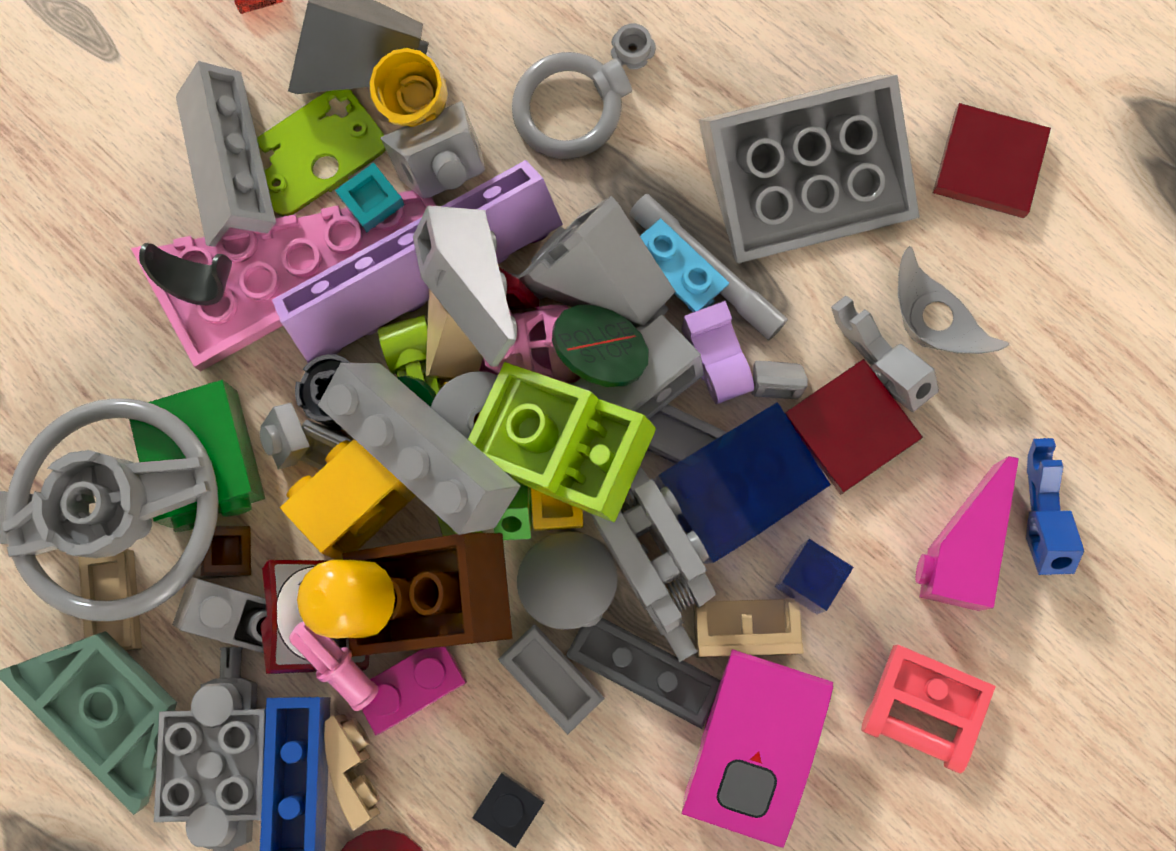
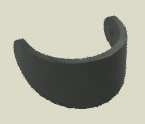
(184, 278)

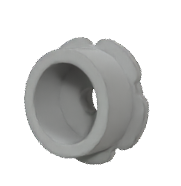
(637, 36)

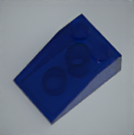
(743, 482)

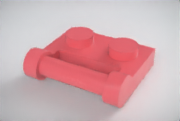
(935, 692)

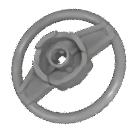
(125, 503)

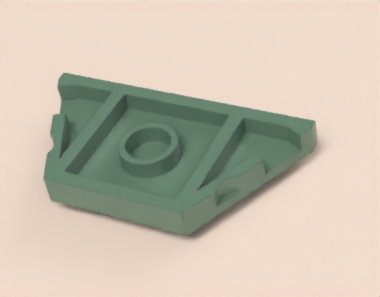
(99, 709)

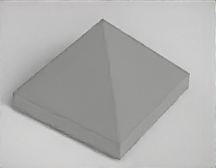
(321, 442)

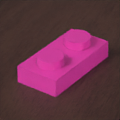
(412, 687)

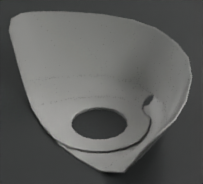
(919, 290)

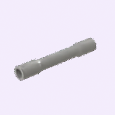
(748, 302)

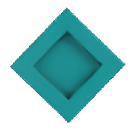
(370, 197)

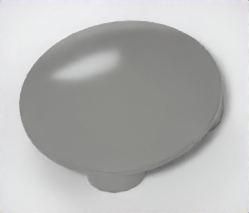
(567, 580)

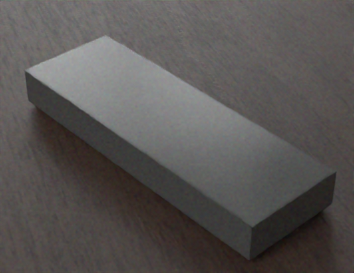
(646, 670)

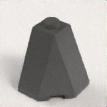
(346, 41)

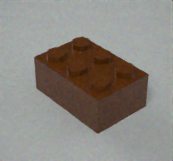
(444, 591)

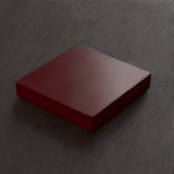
(992, 160)
(853, 426)

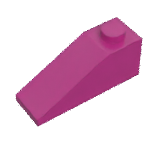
(968, 553)

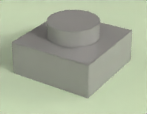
(283, 436)

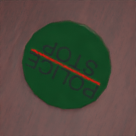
(600, 345)

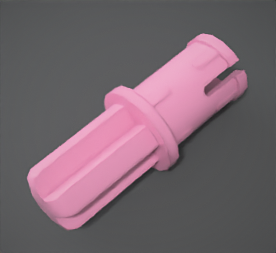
(334, 666)

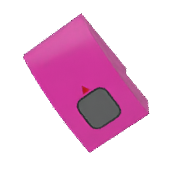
(757, 748)

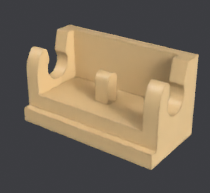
(748, 626)

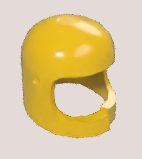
(408, 87)
(346, 599)

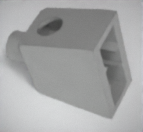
(436, 153)

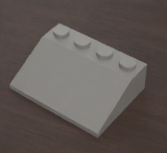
(811, 167)

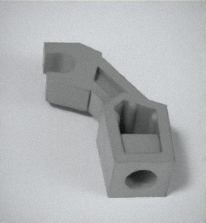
(898, 368)

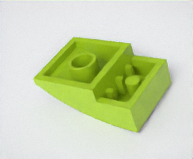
(562, 440)

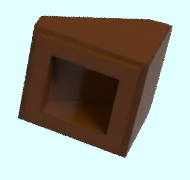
(228, 554)

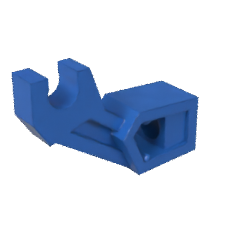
(1050, 532)

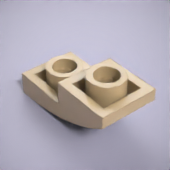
(345, 751)

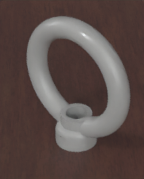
(610, 83)

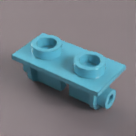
(684, 268)

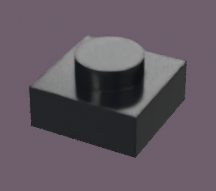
(508, 809)

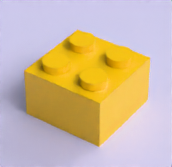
(345, 500)

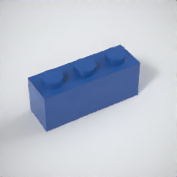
(295, 775)

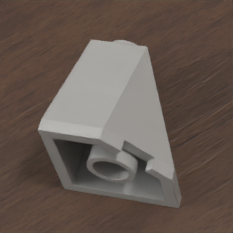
(603, 265)

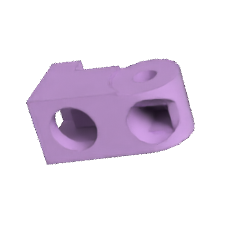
(723, 362)

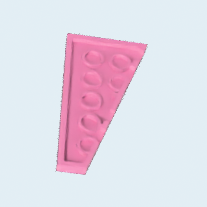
(264, 269)

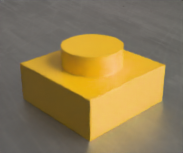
(553, 513)

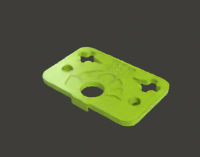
(307, 138)

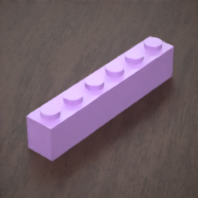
(386, 277)

